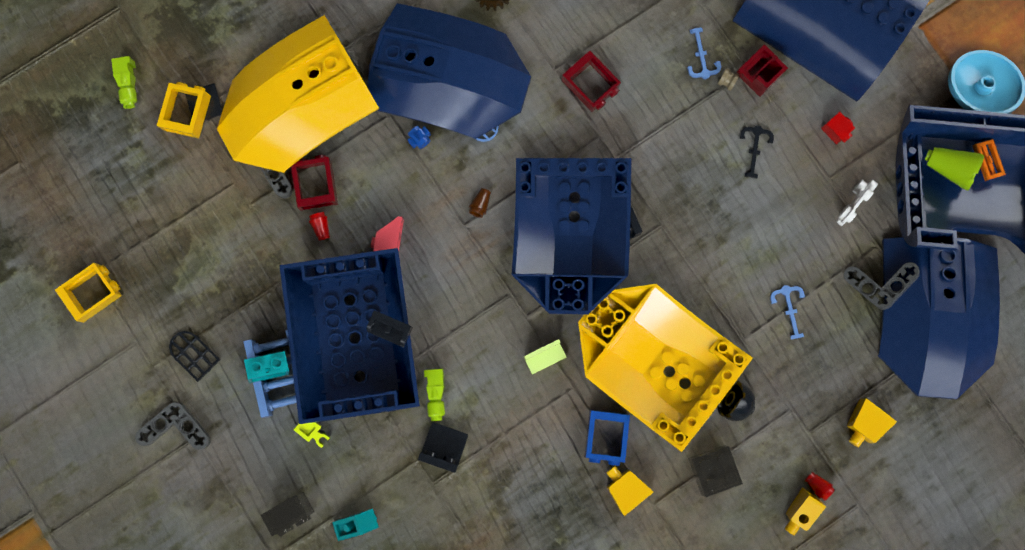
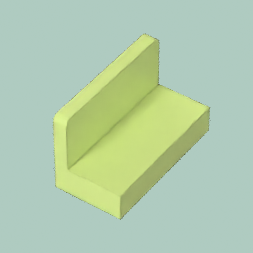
(545, 357)

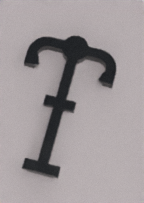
(757, 130)

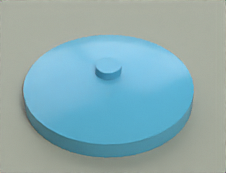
(986, 82)

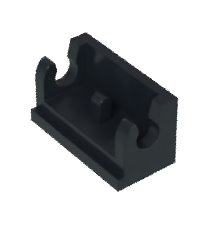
(389, 328)

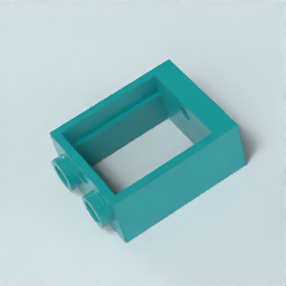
(273, 363)

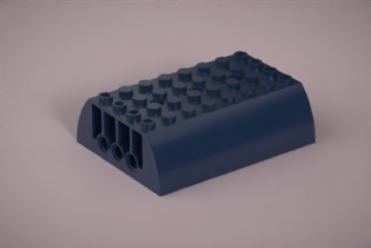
(321, 331)

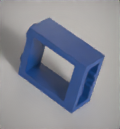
(596, 458)

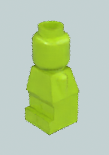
(125, 80)
(435, 393)

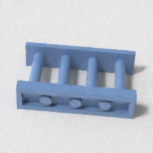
(263, 387)

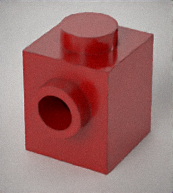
(839, 128)

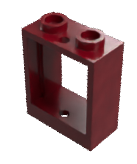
(590, 59)
(318, 201)

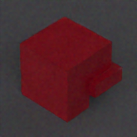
(762, 70)

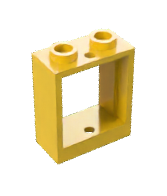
(198, 116)
(71, 302)

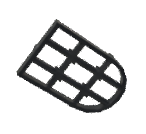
(193, 362)

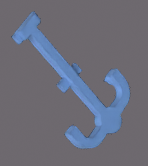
(705, 74)
(786, 290)

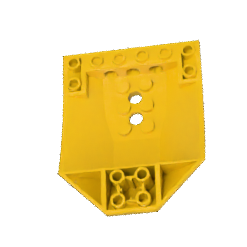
(278, 125)
(640, 334)

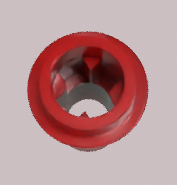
(320, 225)
(820, 486)

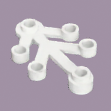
(863, 192)

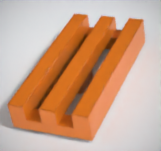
(987, 167)

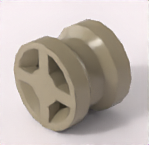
(728, 79)

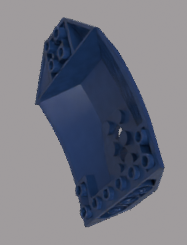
(468, 87)
(567, 262)
(938, 341)

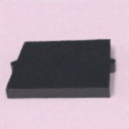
(214, 108)

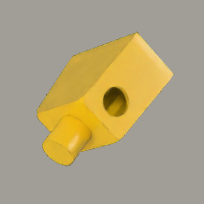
(868, 423)
(627, 489)
(806, 505)

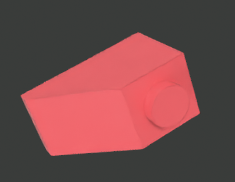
(388, 236)

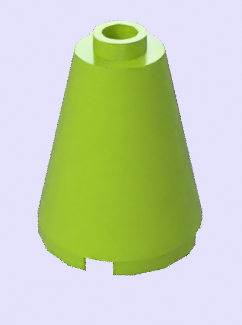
(955, 165)

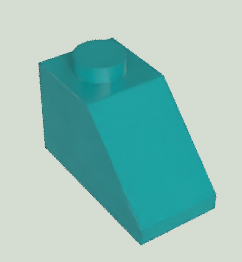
(355, 524)

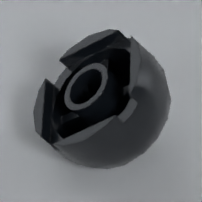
(738, 403)

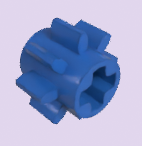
(419, 137)

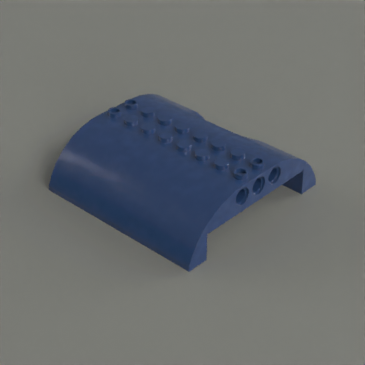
(834, 39)
(934, 207)

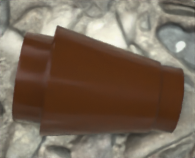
(480, 203)

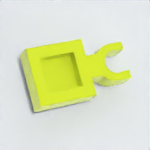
(310, 431)

